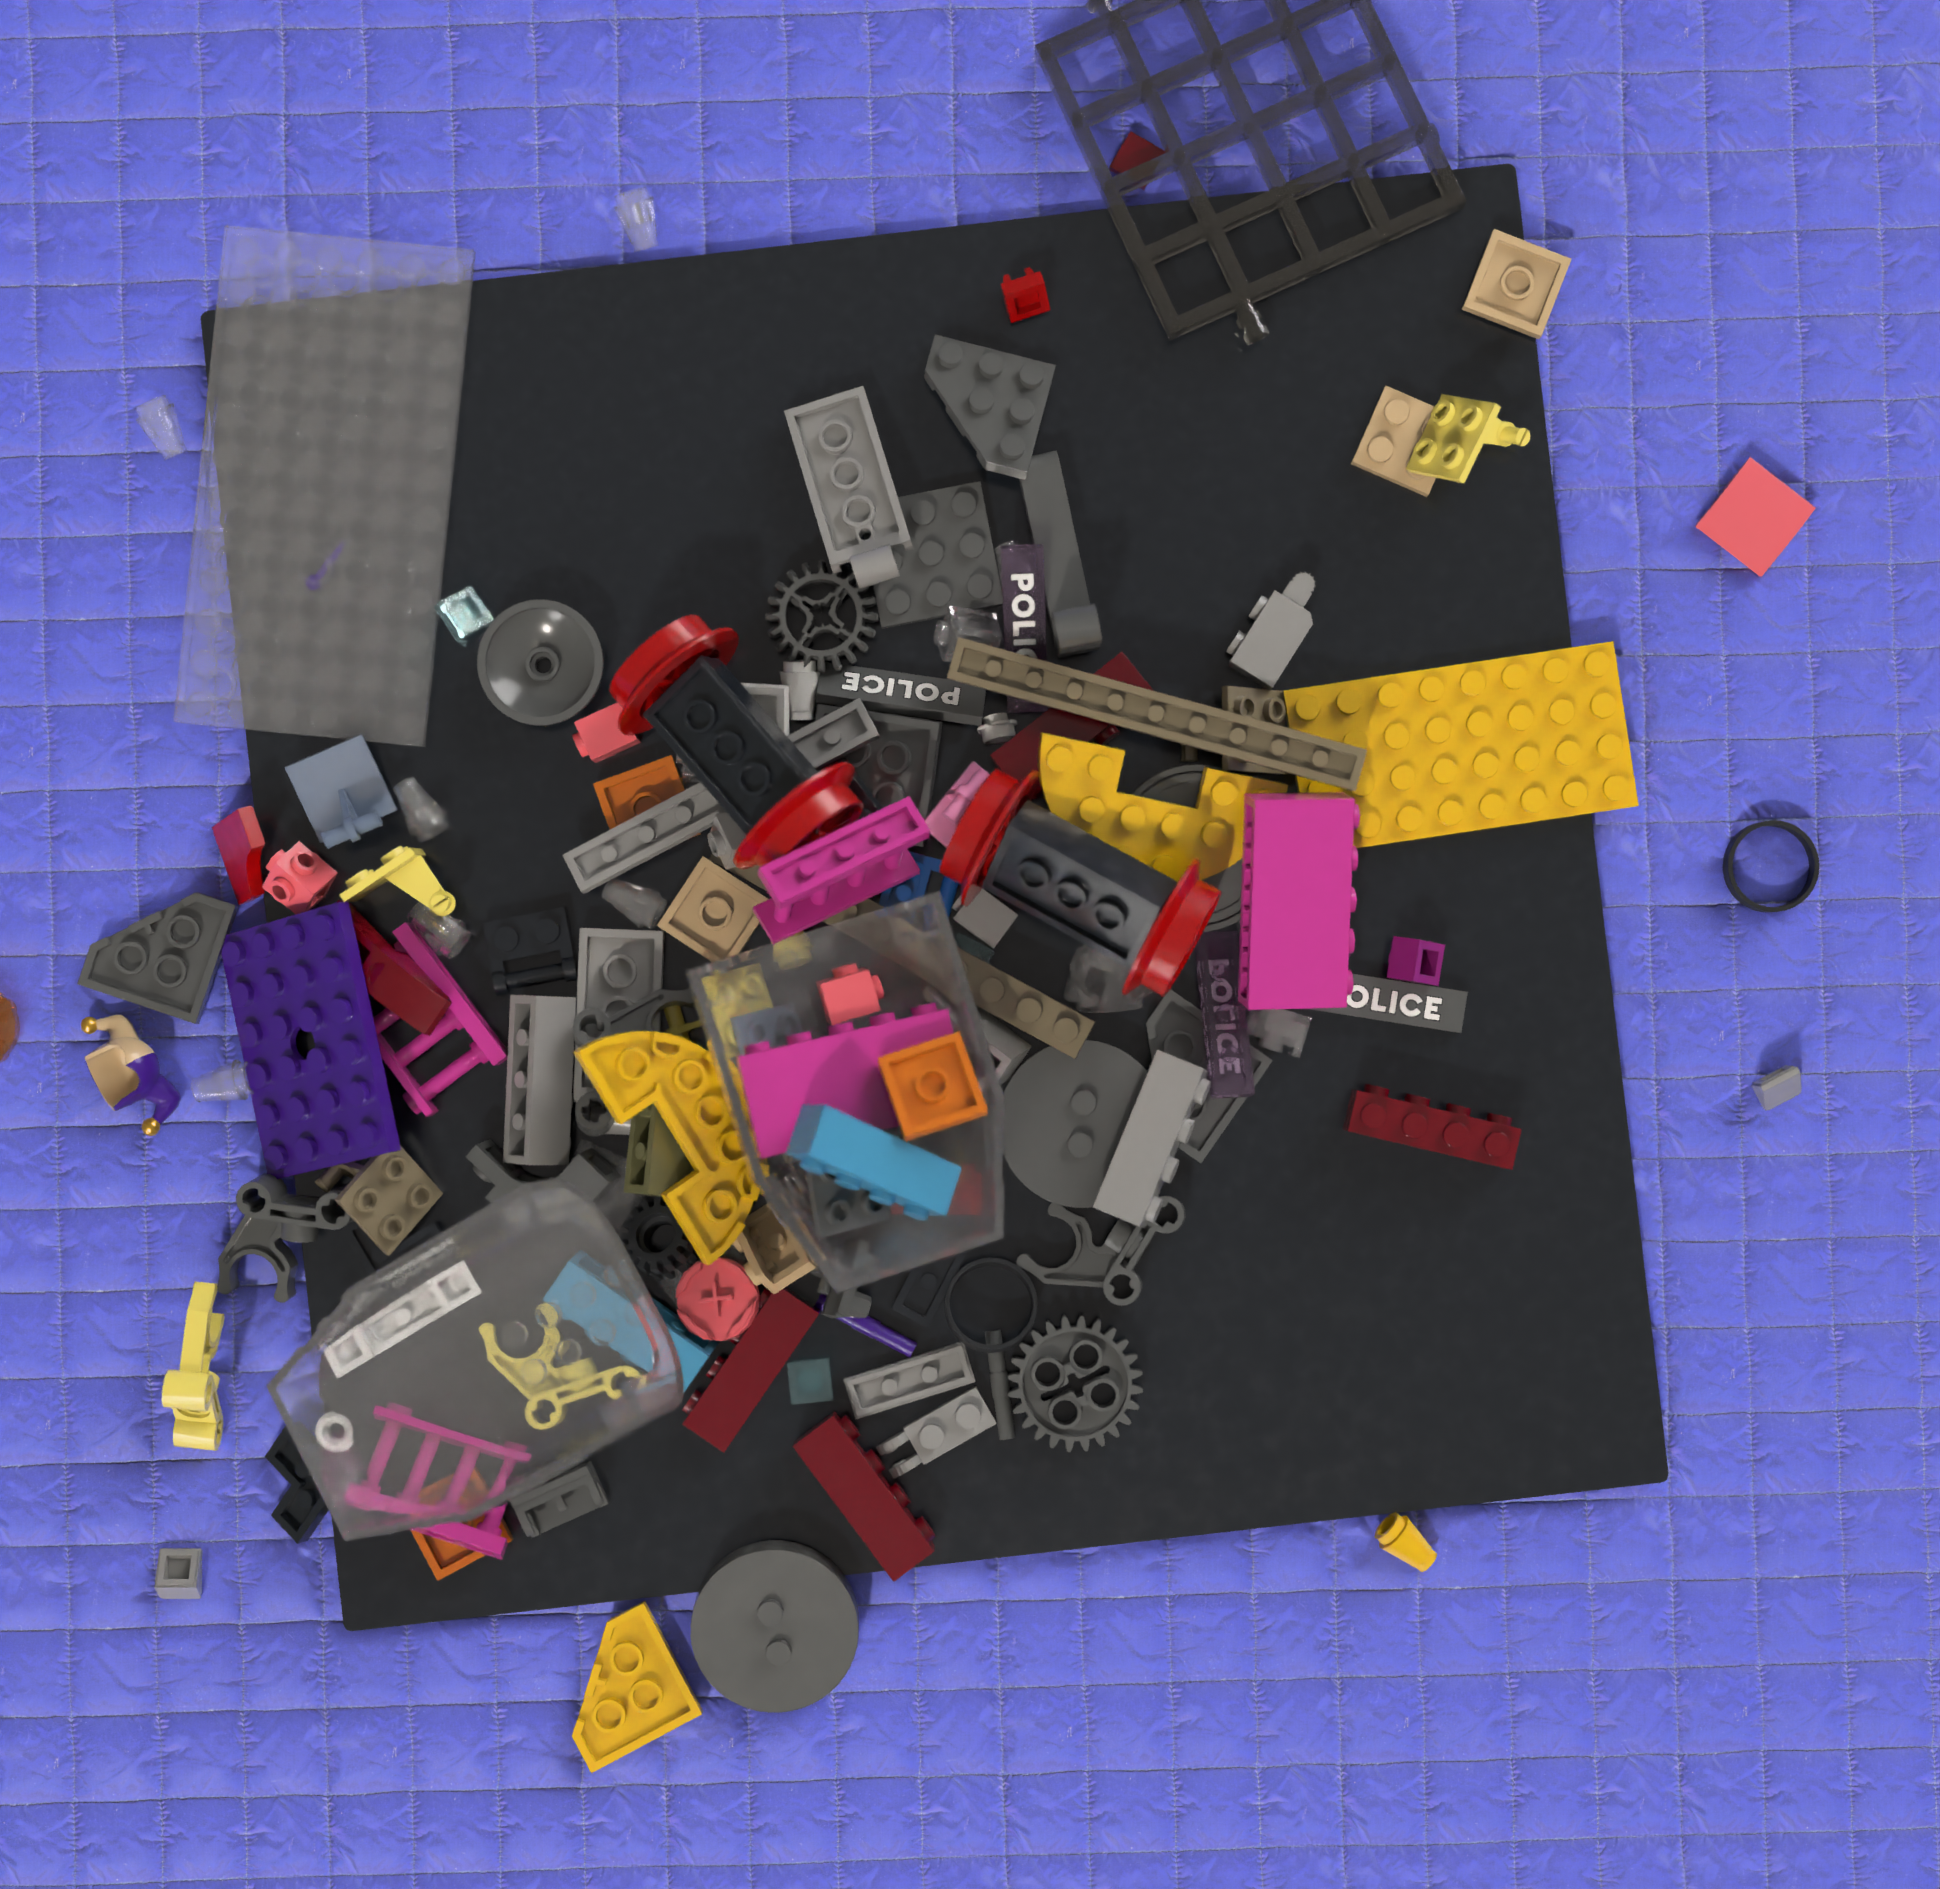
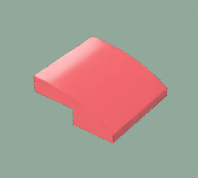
(1755, 516)

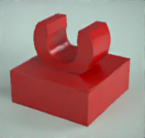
(1025, 295)

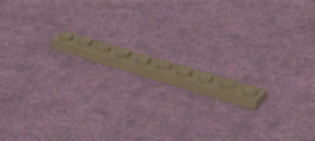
(1157, 714)
(992, 989)

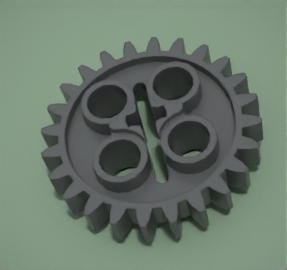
(1090, 1417)

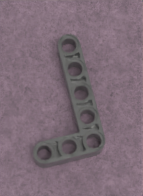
(1069, 610)

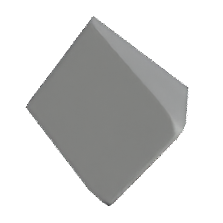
(1778, 1086)
(179, 1573)

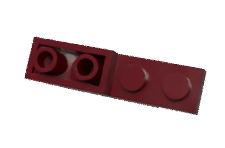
(397, 979)

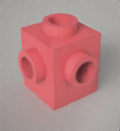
(298, 878)

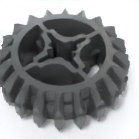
(810, 633)

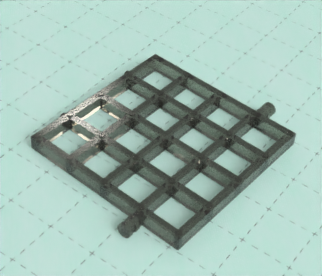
(1248, 127)

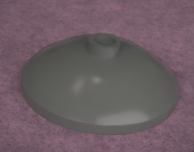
(517, 643)

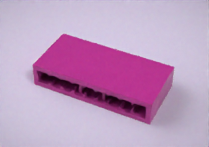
(1297, 900)
(829, 1071)

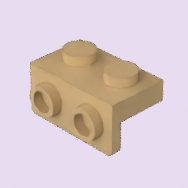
(771, 1251)

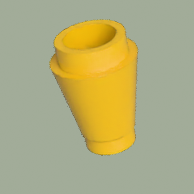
(1403, 1540)

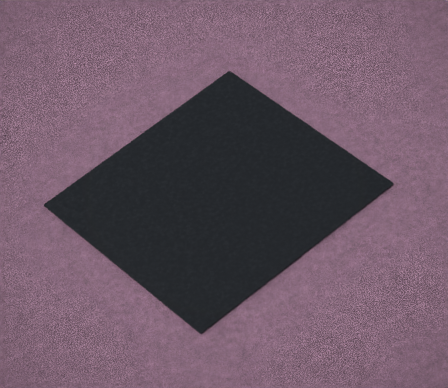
(1338, 1305)

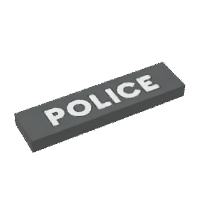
(902, 694)
(1404, 1003)

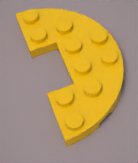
(1082, 785)
(681, 1081)

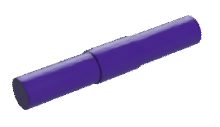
(876, 1330)

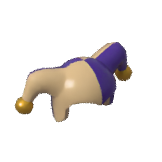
(129, 1071)

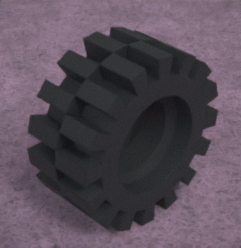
(639, 1235)

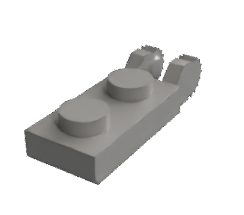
(940, 1430)

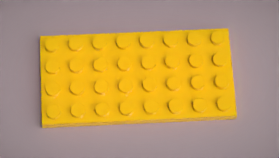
(1477, 743)

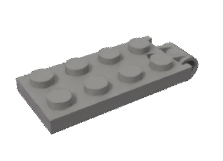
(850, 484)
(614, 973)

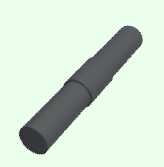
(1000, 1387)

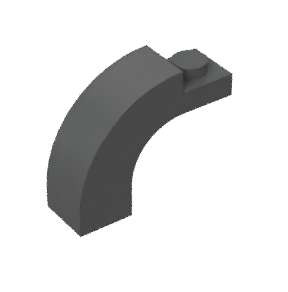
(586, 1172)

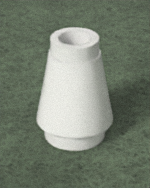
(802, 688)

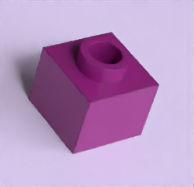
(1415, 960)

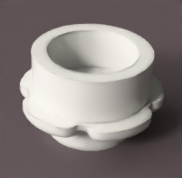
(997, 729)

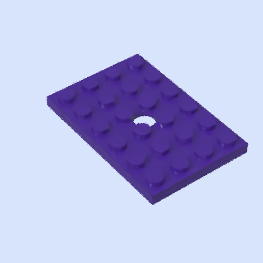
(312, 979)

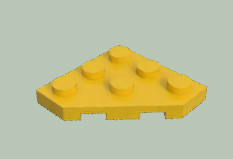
(632, 1690)

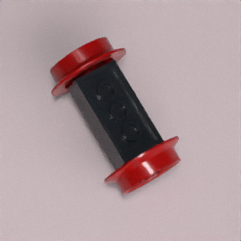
(730, 742)
(1078, 882)

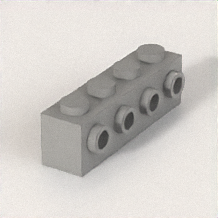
(539, 1080)
(1152, 1138)

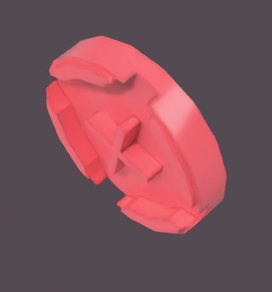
(717, 1299)

